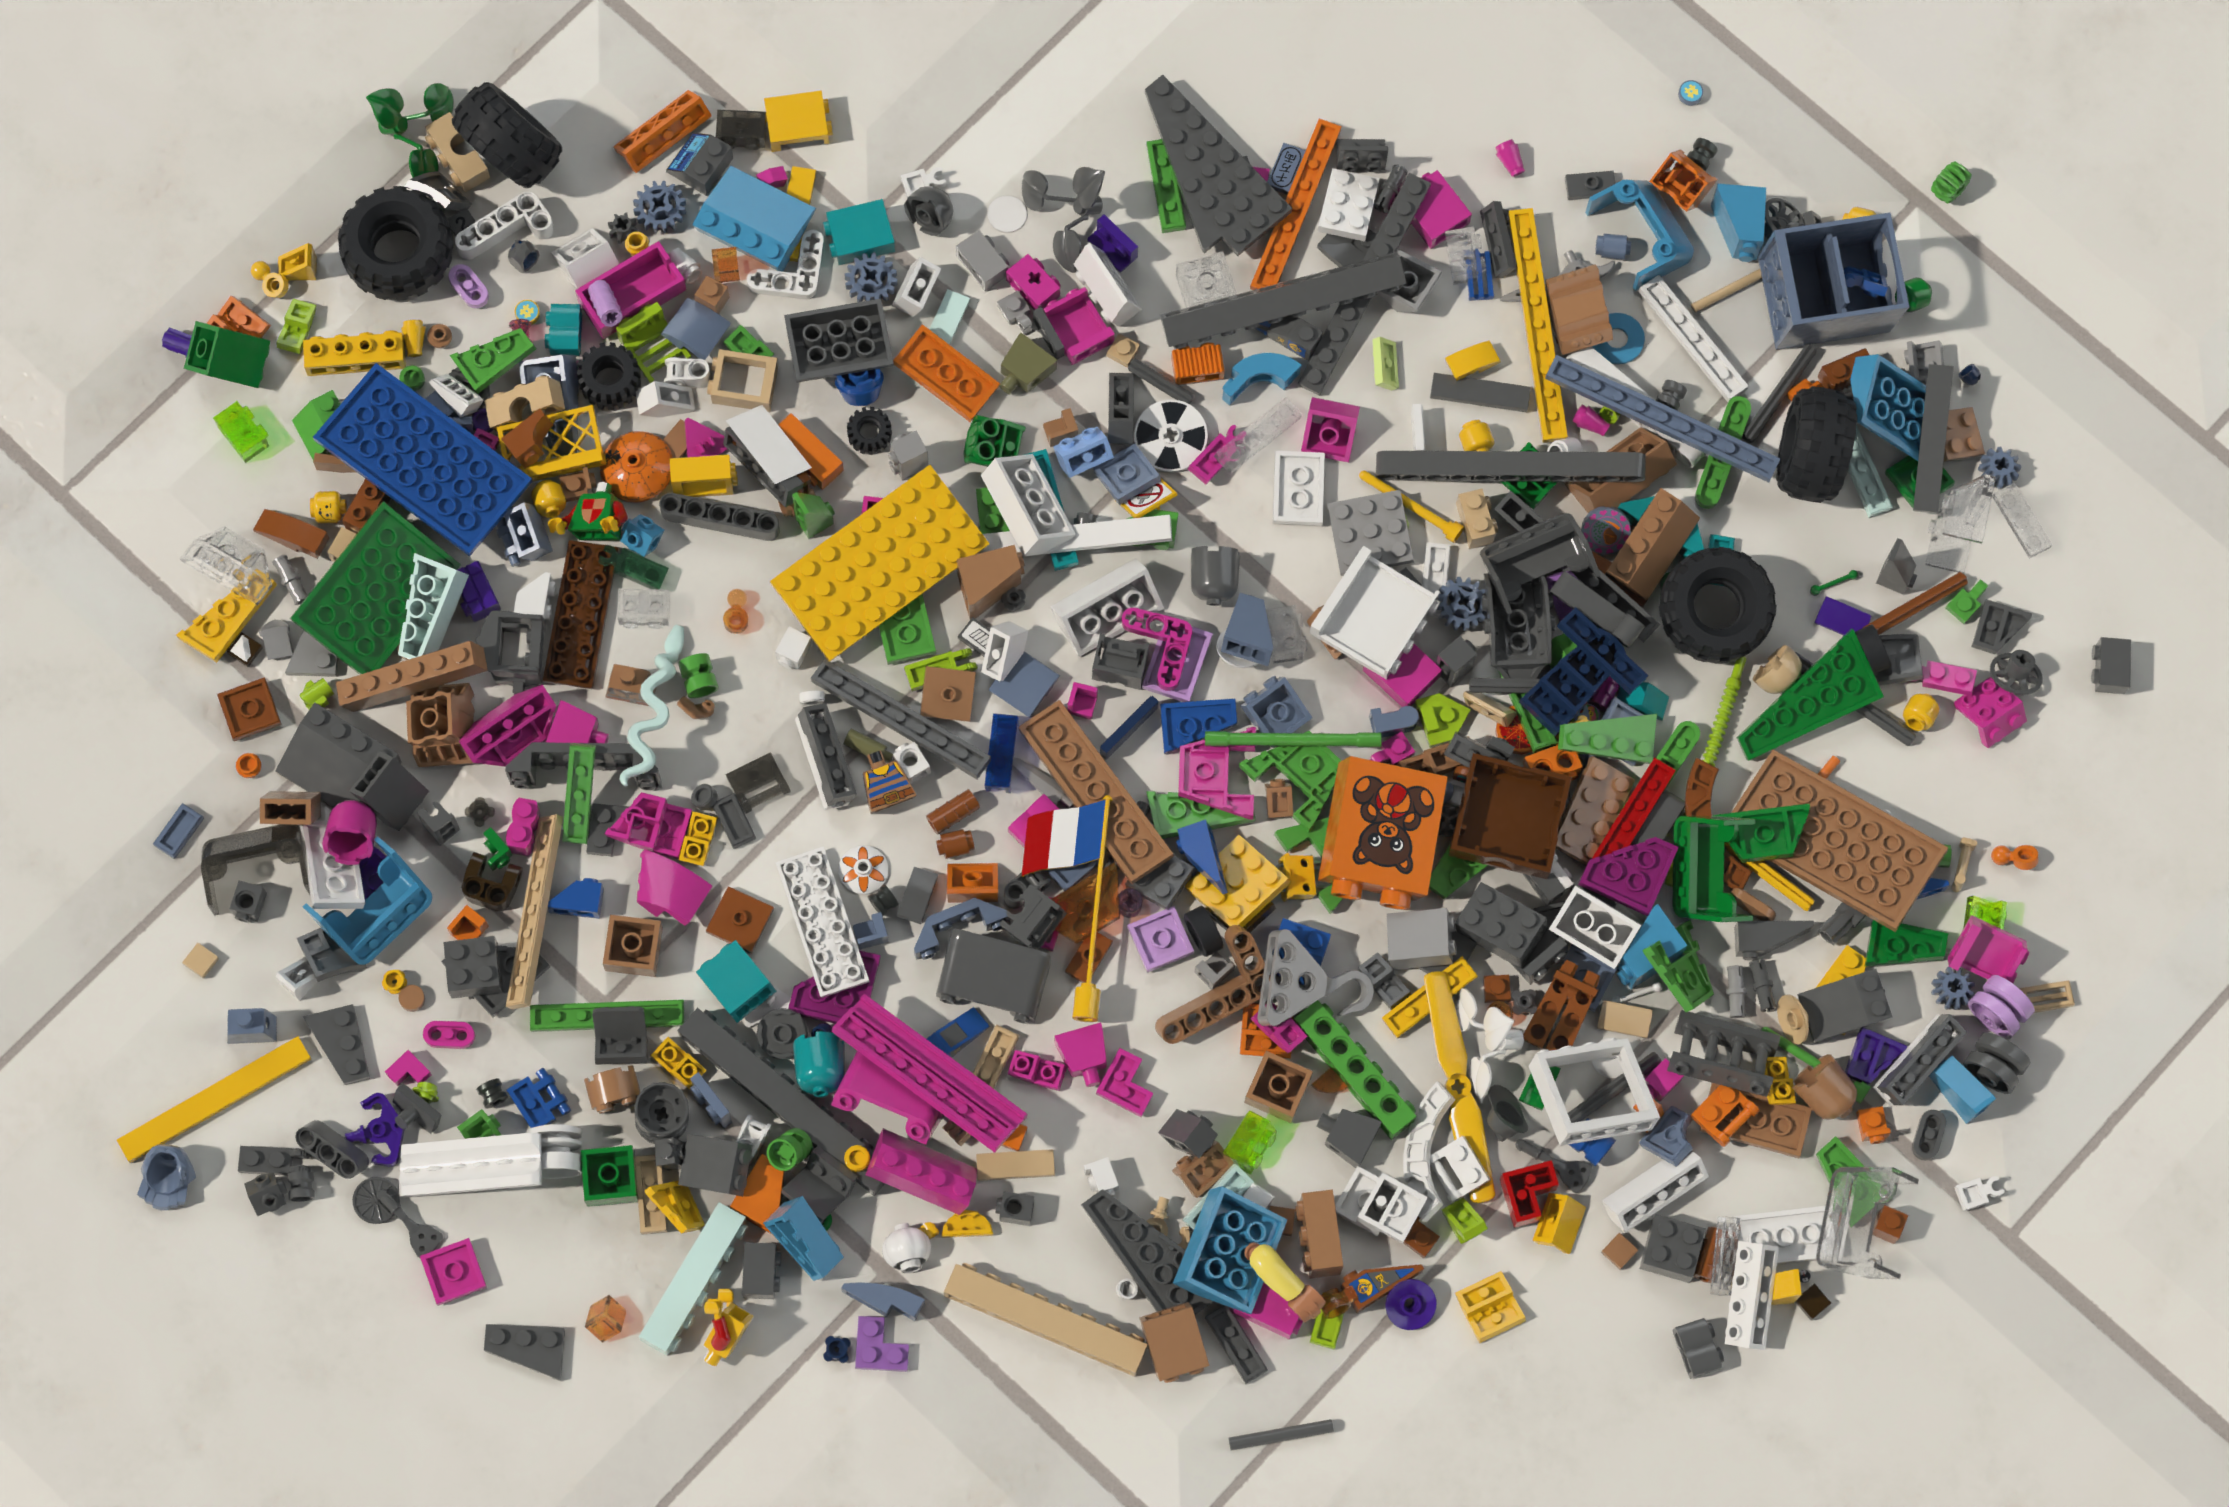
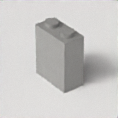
(1420, 938)

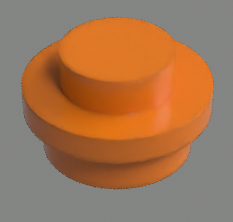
(248, 765)

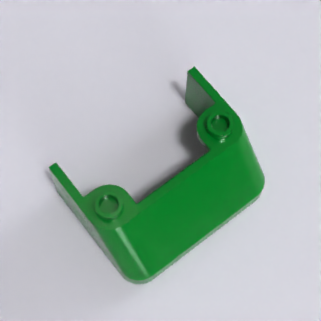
(1700, 868)

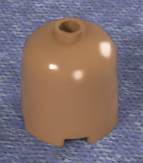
(1826, 1089)

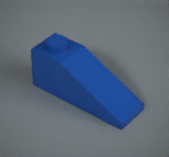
(1201, 850)

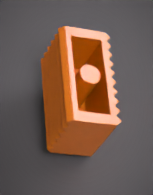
(1197, 364)

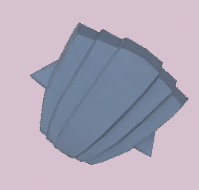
(165, 1177)

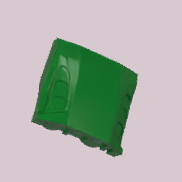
(991, 439)
(1530, 491)

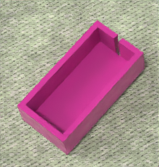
(635, 284)

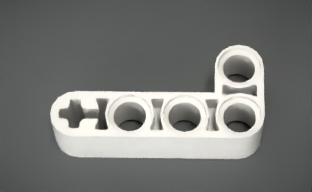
(502, 229)

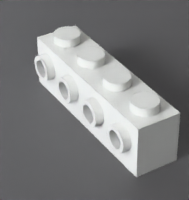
(1653, 1190)
(1751, 1295)

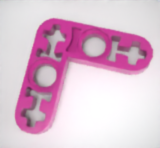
(1172, 641)

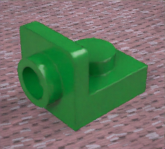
(496, 845)

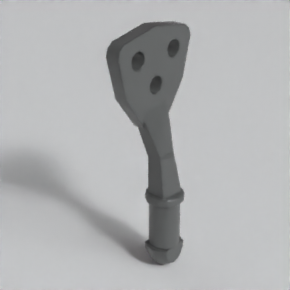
(1562, 1167)
(414, 1228)

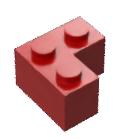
(1523, 1186)

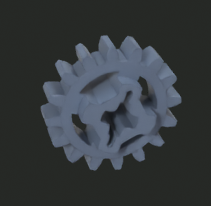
(662, 216)
(873, 269)
(1469, 597)

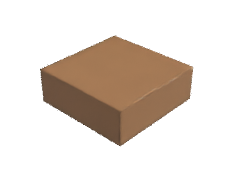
(1619, 1251)

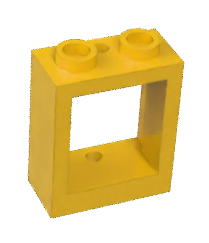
(703, 476)

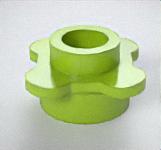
(426, 1091)

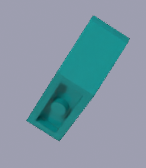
(1634, 511)

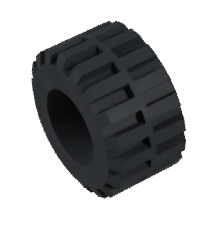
(603, 358)

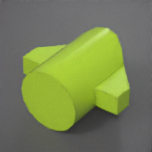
(316, 693)

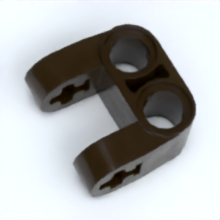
(489, 888)

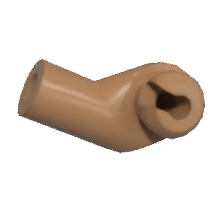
(696, 711)

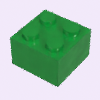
(609, 1175)

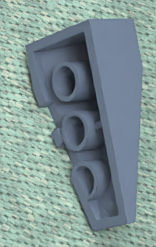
(563, 369)

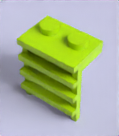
(643, 329)

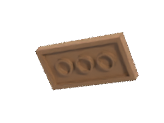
(1592, 809)
(1772, 1128)

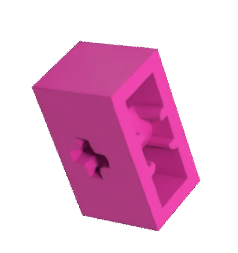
(1035, 294)

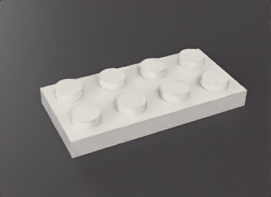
(330, 882)
(1792, 1230)

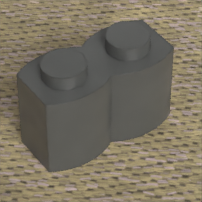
(1698, 1348)

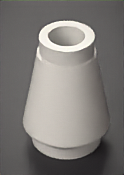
(686, 265)

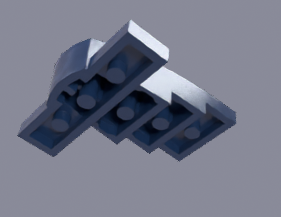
(1580, 673)

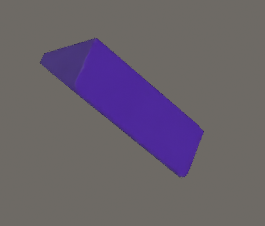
(1841, 617)

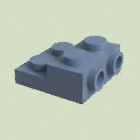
(1276, 707)

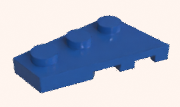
(1188, 721)

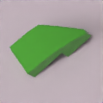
(744, 342)

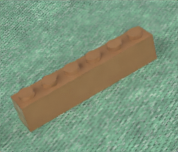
(411, 676)

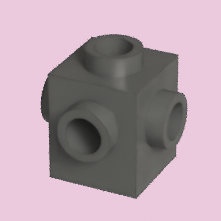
(266, 1193)

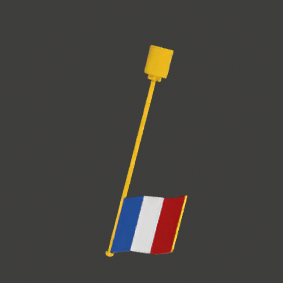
(1068, 840)

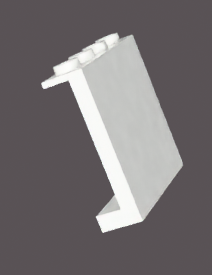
(1374, 614)

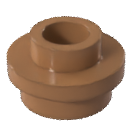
(439, 342)

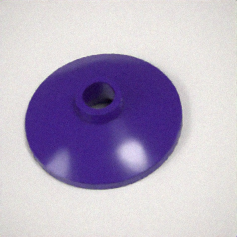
(1420, 1310)

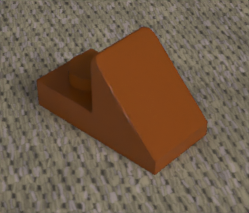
(1421, 1238)

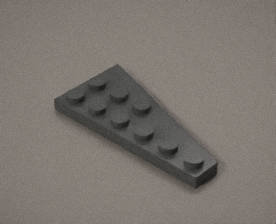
(1143, 1251)

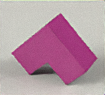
(406, 1066)

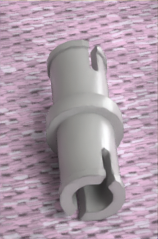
(290, 579)
(1736, 991)

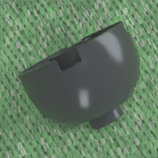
(930, 209)

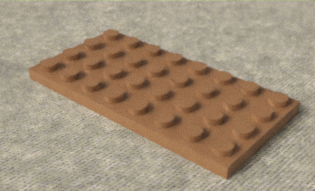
(1847, 842)

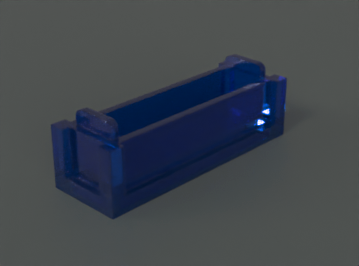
(1001, 752)

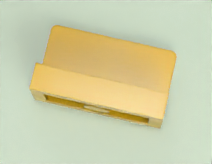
(1559, 1222)

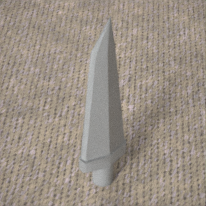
(1042, 782)

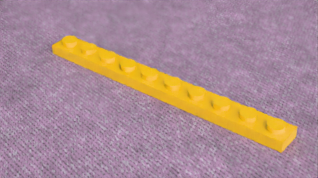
(1537, 323)

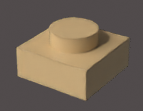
(1123, 350)

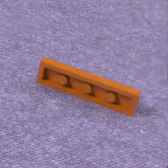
(661, 133)

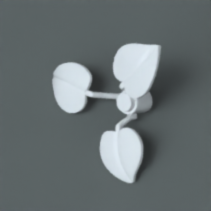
(1497, 1036)

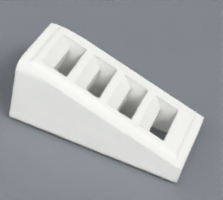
(457, 395)

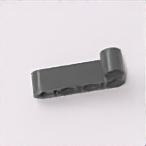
(1597, 609)

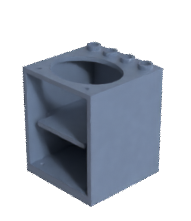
(1808, 284)

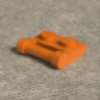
(1717, 1107)

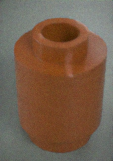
(955, 843)

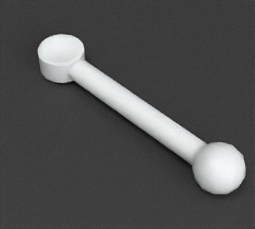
(1657, 987)

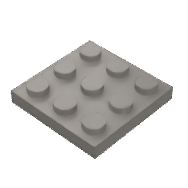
(1371, 522)

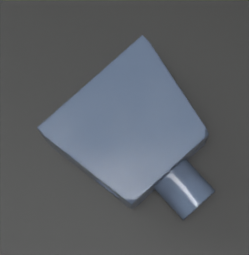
(250, 1026)

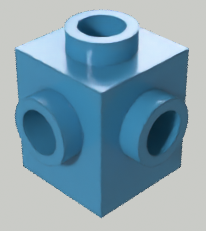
(641, 535)

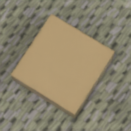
(200, 960)

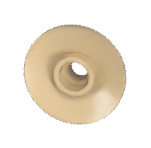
(1793, 1019)

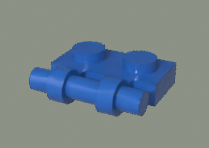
(1870, 282)
(532, 1105)

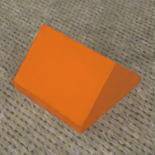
(972, 881)

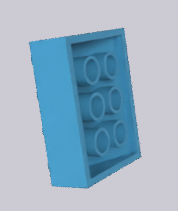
(754, 218)
(1889, 402)
(1215, 1255)

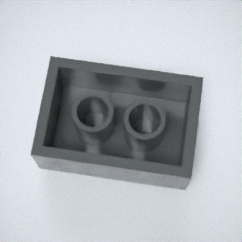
(1501, 925)

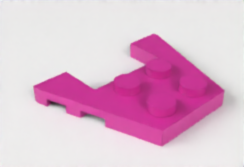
(1205, 777)

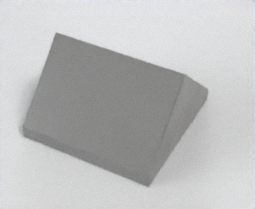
(1419, 282)

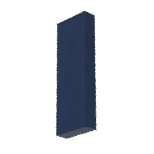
(1129, 727)

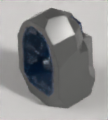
(523, 255)

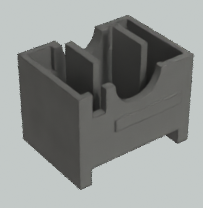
(1120, 662)
(1036, 920)

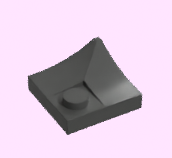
(440, 190)
(1344, 250)
(1904, 657)
(325, 955)

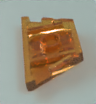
(1079, 905)

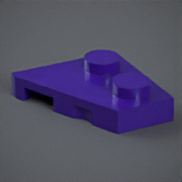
(1871, 1055)

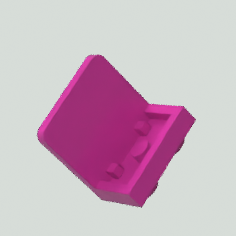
(1992, 711)

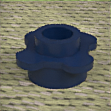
(841, 1355)

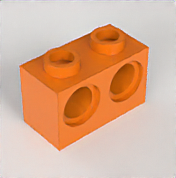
(1550, 759)

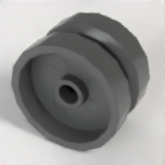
(1997, 1063)

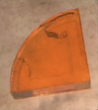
(1329, 1083)

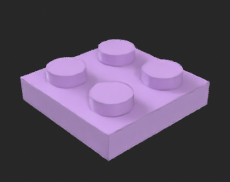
(1160, 939)

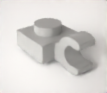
(1016, 310)

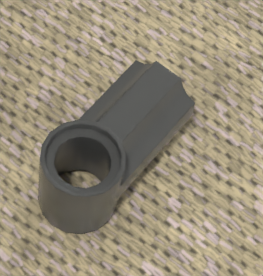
(1840, 923)

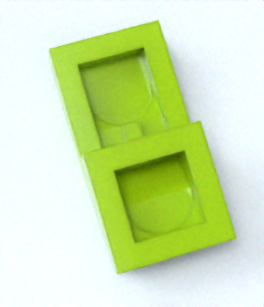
(296, 326)

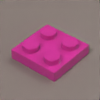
(453, 1271)

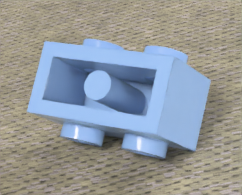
(1083, 451)

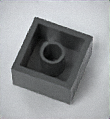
(472, 967)
(1672, 1248)

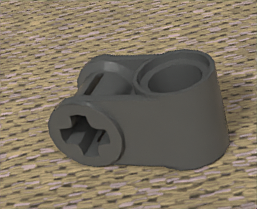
(1021, 884)

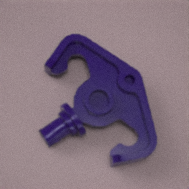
(380, 1130)

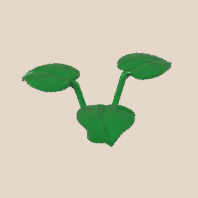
(387, 106)

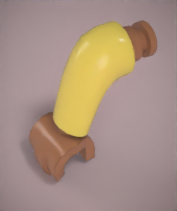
(1281, 1279)

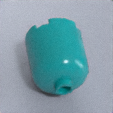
(819, 1063)

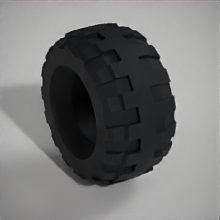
(506, 135)
(388, 212)
(1816, 444)
(1744, 579)

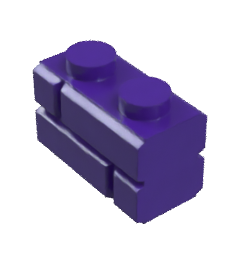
(477, 593)

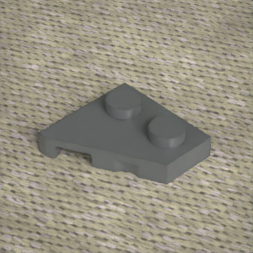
(1997, 626)

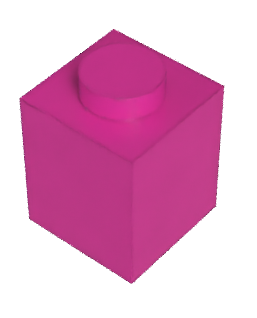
(1662, 1082)

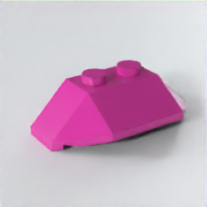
(510, 728)

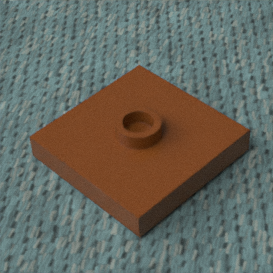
(249, 709)
(739, 919)

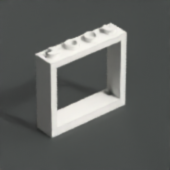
(1599, 1128)

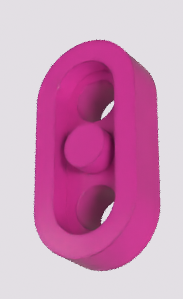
(449, 1034)

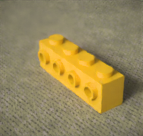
(354, 353)

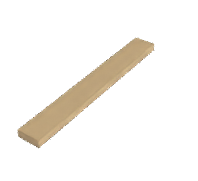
(534, 912)

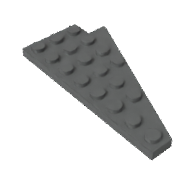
(1217, 184)

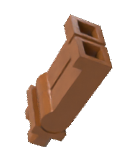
(1562, 991)

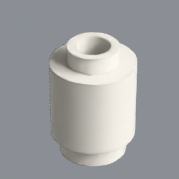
(1566, 445)

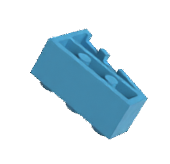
(804, 1237)

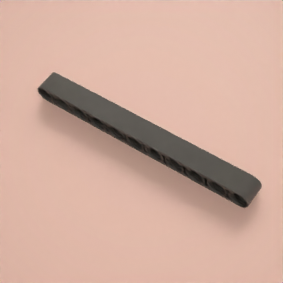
(1511, 466)

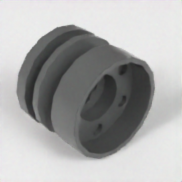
(660, 1099)

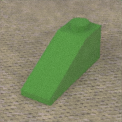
(812, 513)

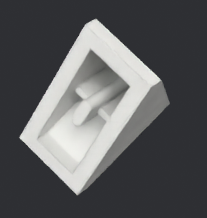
(297, 978)

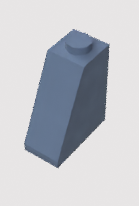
(1249, 631)

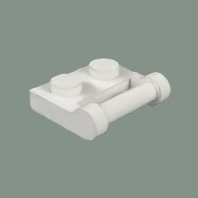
(1465, 1165)

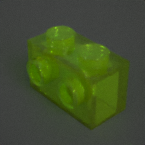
(241, 431)

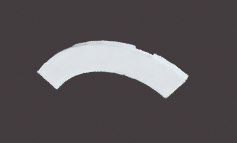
(1418, 1147)

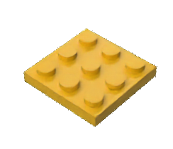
(1249, 881)

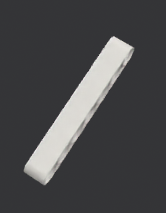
(1594, 361)

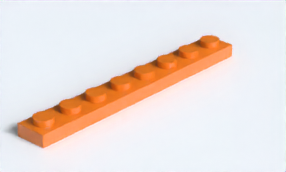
(1300, 199)

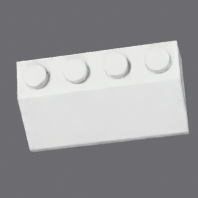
(1027, 504)
(1101, 605)

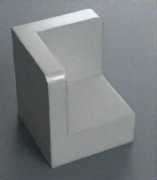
(1214, 970)

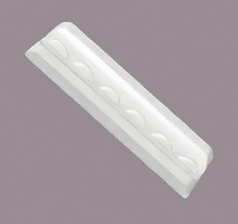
(822, 922)
(470, 1164)

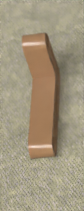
(1222, 993)

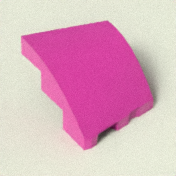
(652, 825)
(669, 887)

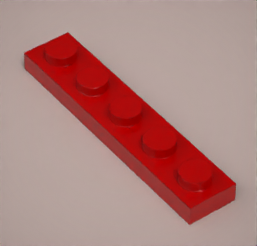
(1636, 808)

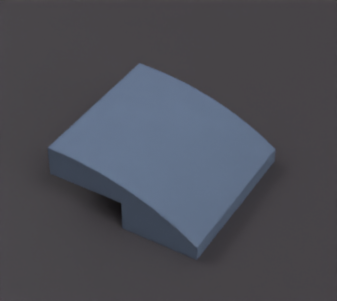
(695, 328)
(1026, 684)

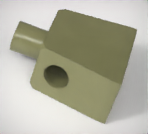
(1025, 365)

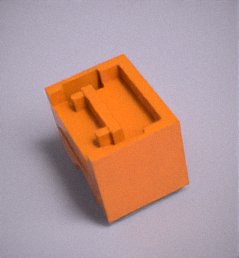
(1685, 182)

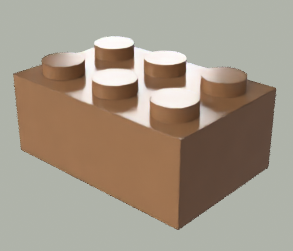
(1319, 1234)

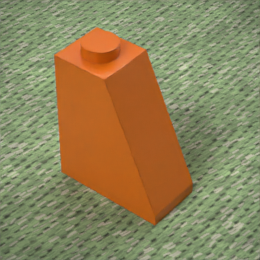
(762, 1193)

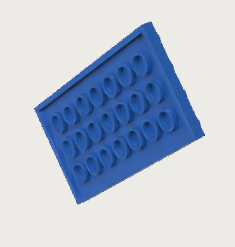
(422, 459)

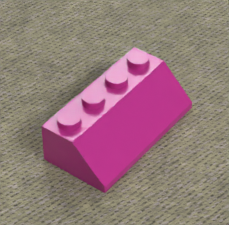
(922, 1172)

